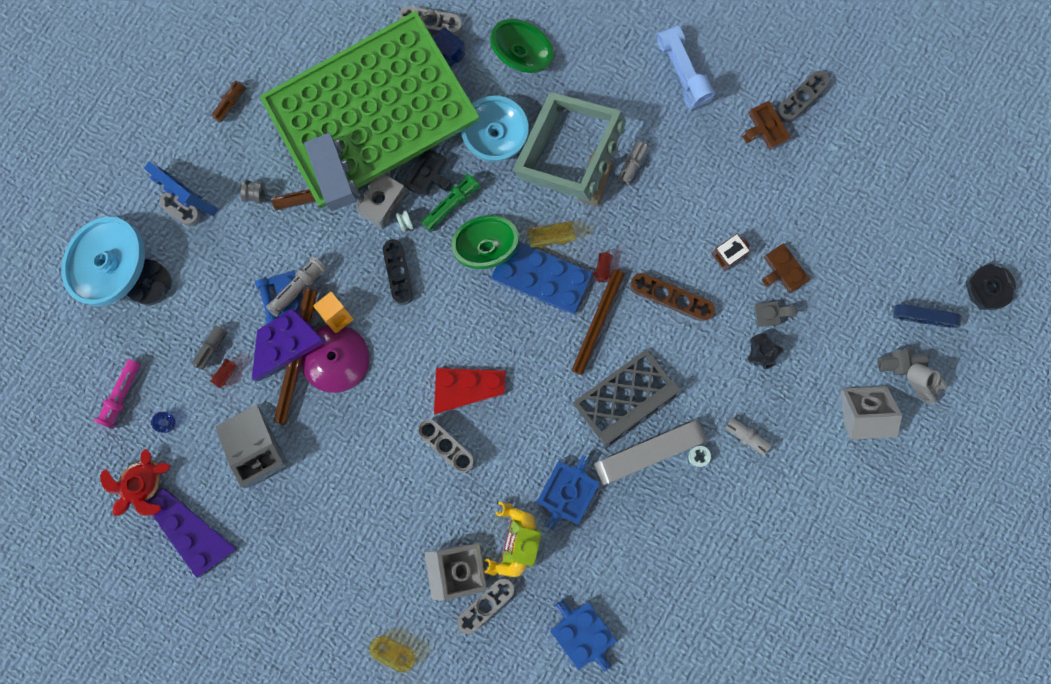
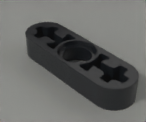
(395, 288)

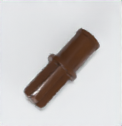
(228, 101)

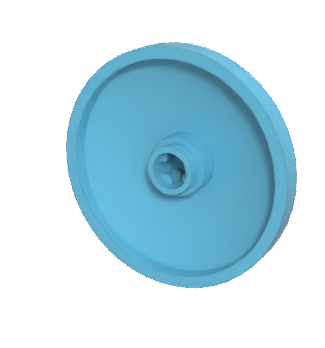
(103, 261)

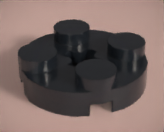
(158, 288)
(984, 298)

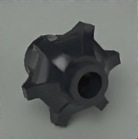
(763, 351)

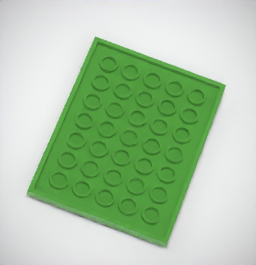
(378, 97)

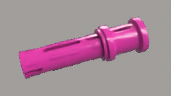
(130, 367)

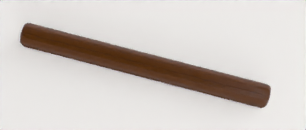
(293, 368)

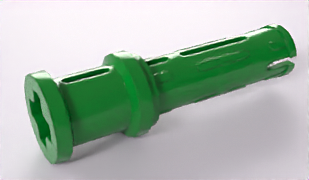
(458, 195)

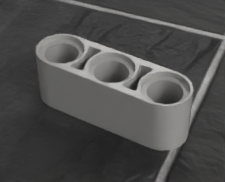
(441, 435)

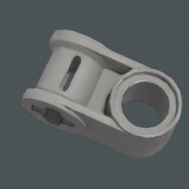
(926, 382)

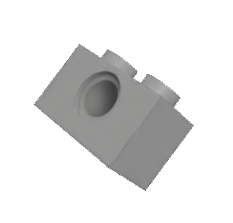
(380, 213)

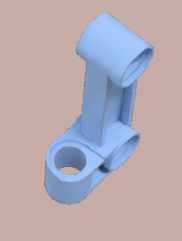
(697, 87)

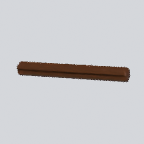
(598, 322)

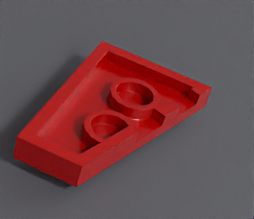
(465, 386)

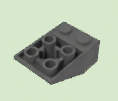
(250, 447)

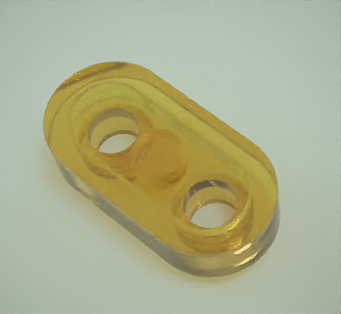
(391, 655)

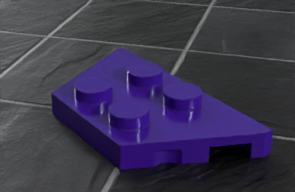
(282, 343)

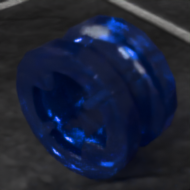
(165, 429)

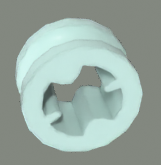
(404, 221)
(706, 458)

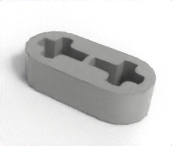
(177, 212)

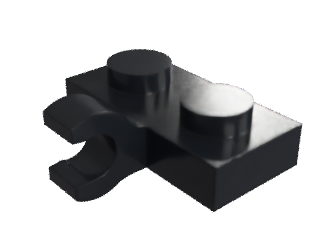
(426, 173)

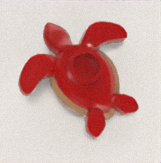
(136, 485)

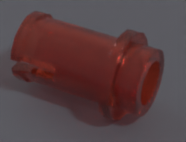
(603, 267)
(223, 373)

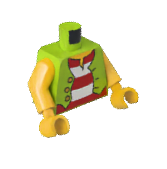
(520, 544)

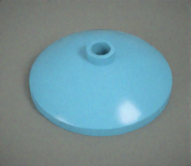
(496, 115)

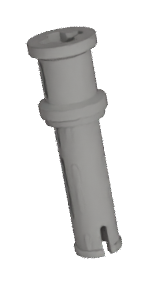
(303, 279)

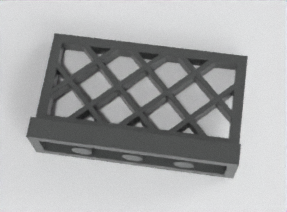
(635, 416)

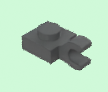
(769, 313)

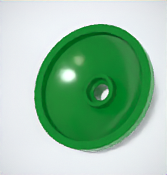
(521, 46)
(485, 242)

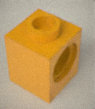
(333, 312)

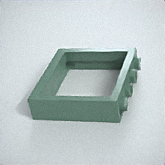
(541, 131)

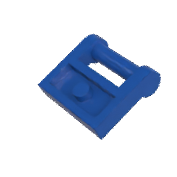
(280, 282)

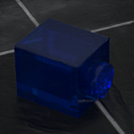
(450, 46)

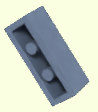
(331, 171)

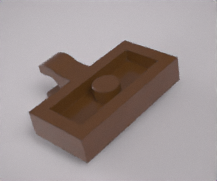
(767, 126)
(784, 269)

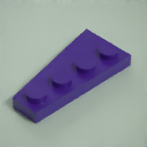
(189, 534)

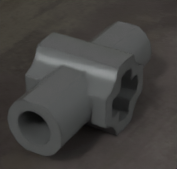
(901, 361)

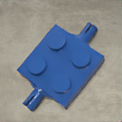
(568, 492)
(583, 635)

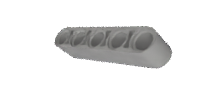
(650, 452)

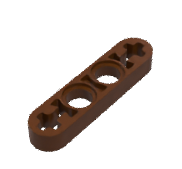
(671, 300)

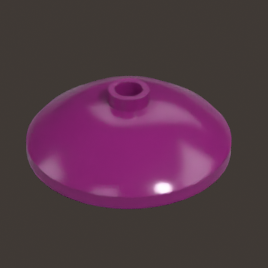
(343, 371)

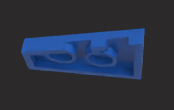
(176, 187)

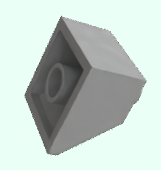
(870, 413)
(455, 571)

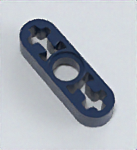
(927, 316)

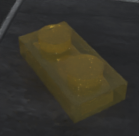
(551, 234)

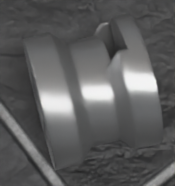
(253, 191)

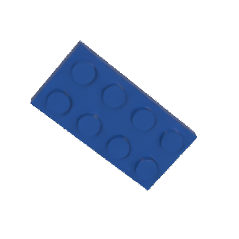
(543, 278)

